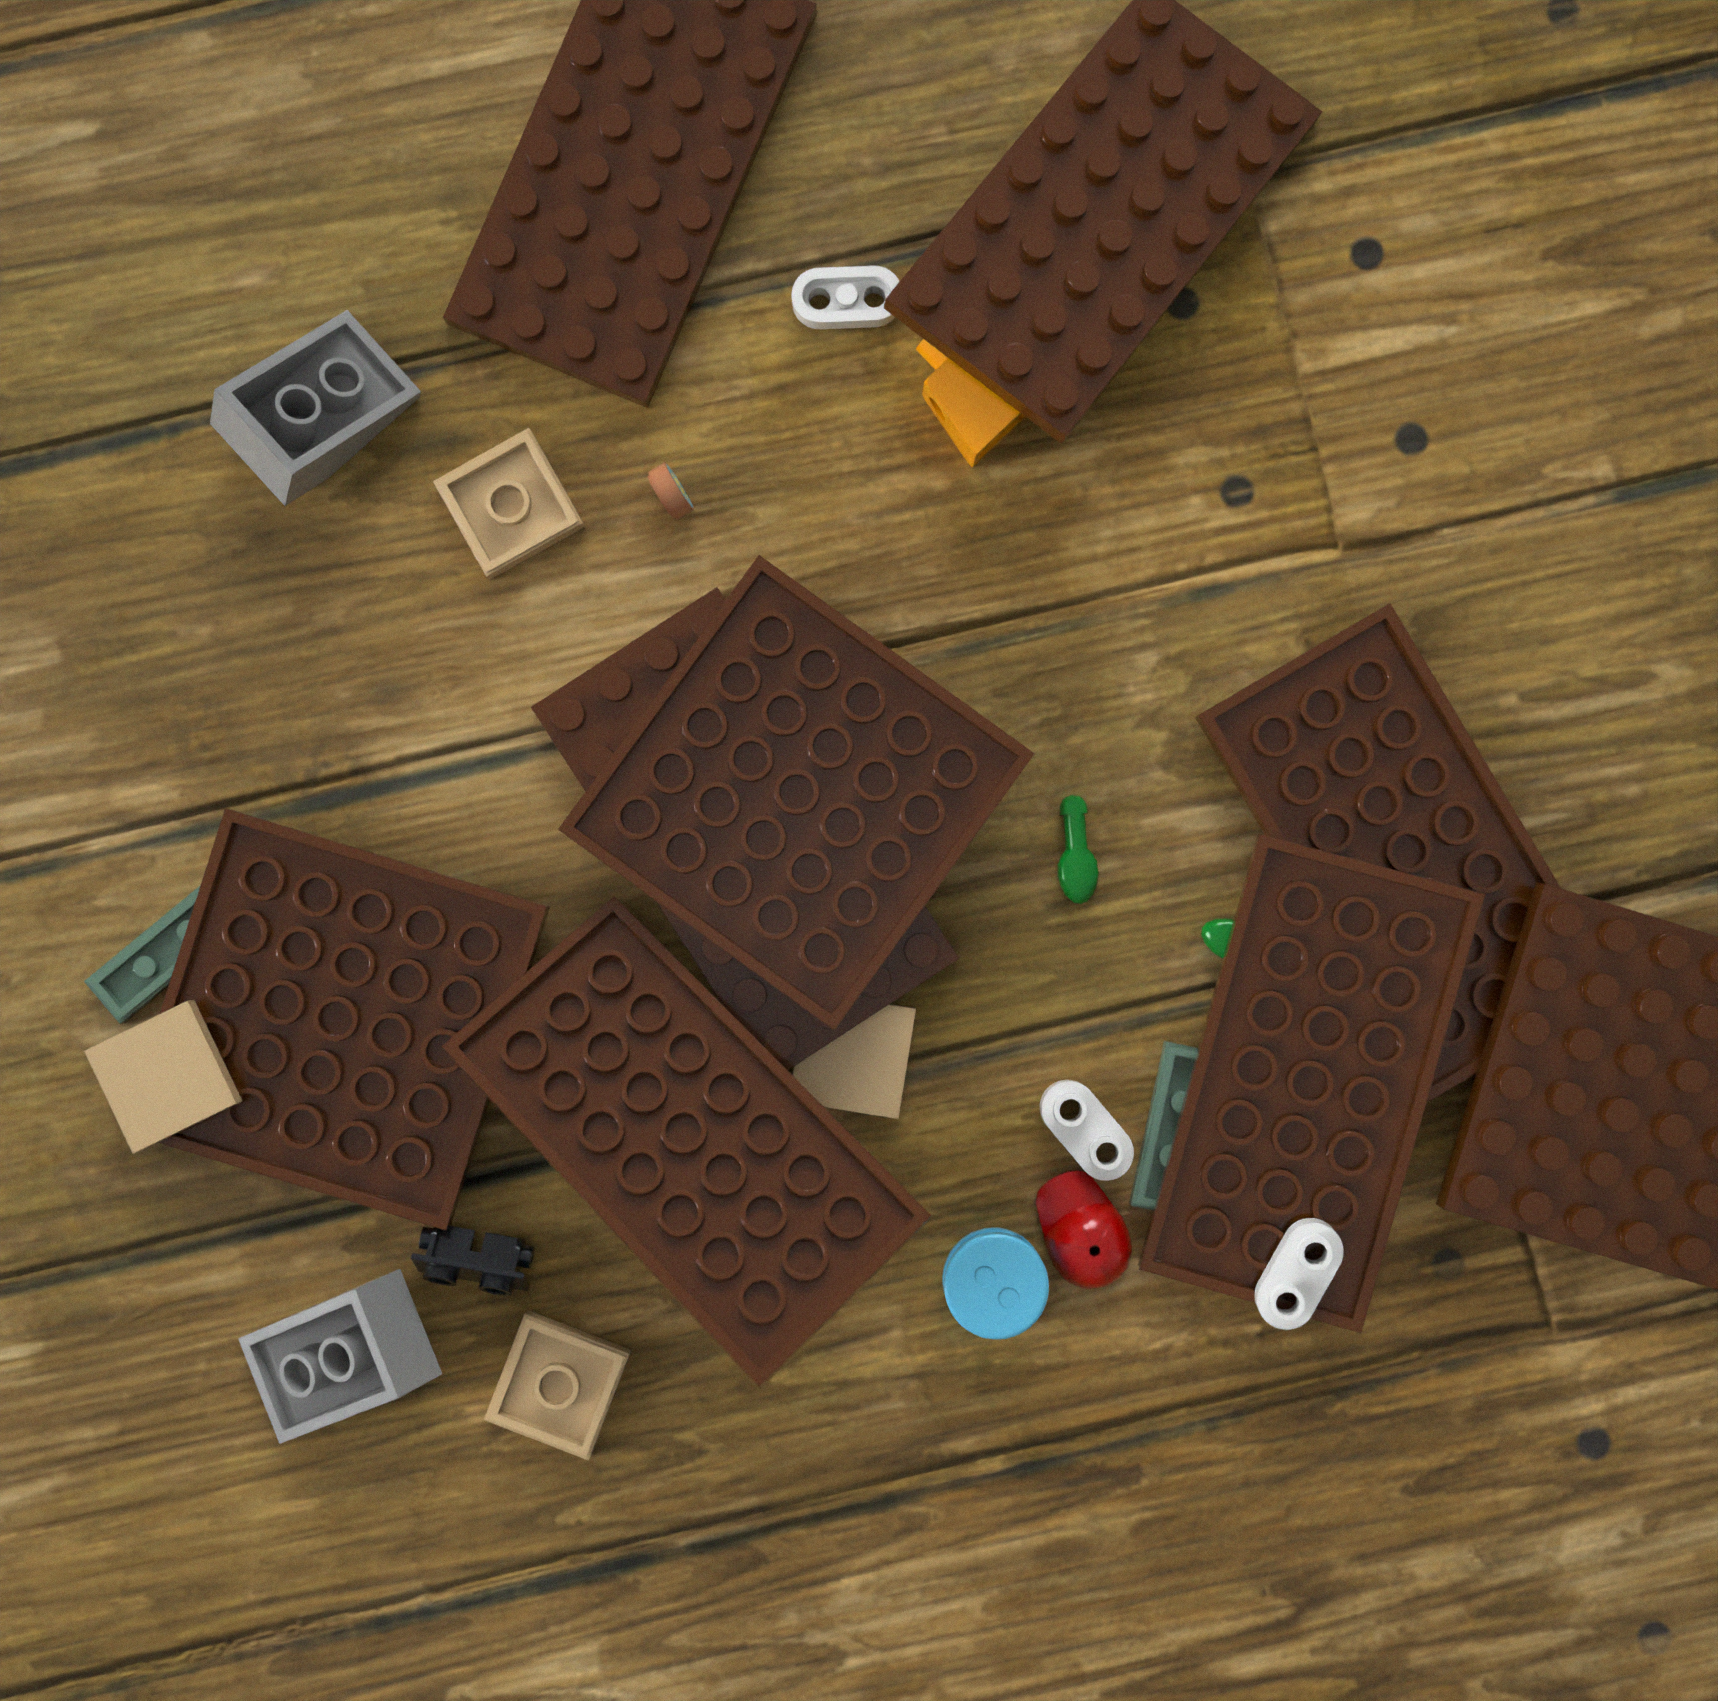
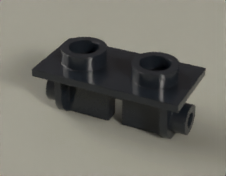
(451, 1258)

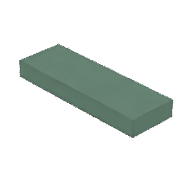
(144, 965)
(1163, 1115)

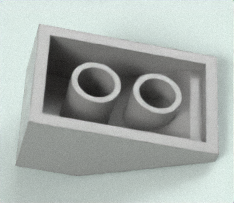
(311, 406)
(340, 1357)

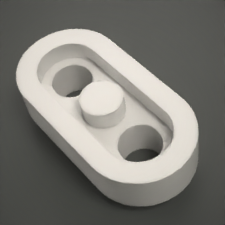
(846, 292)
(1087, 1130)
(1293, 1273)

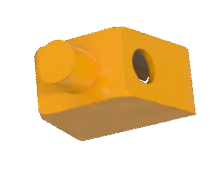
(965, 407)

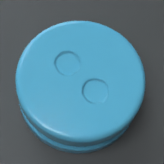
(995, 1283)

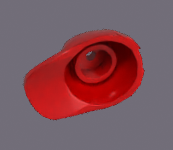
(1075, 1218)

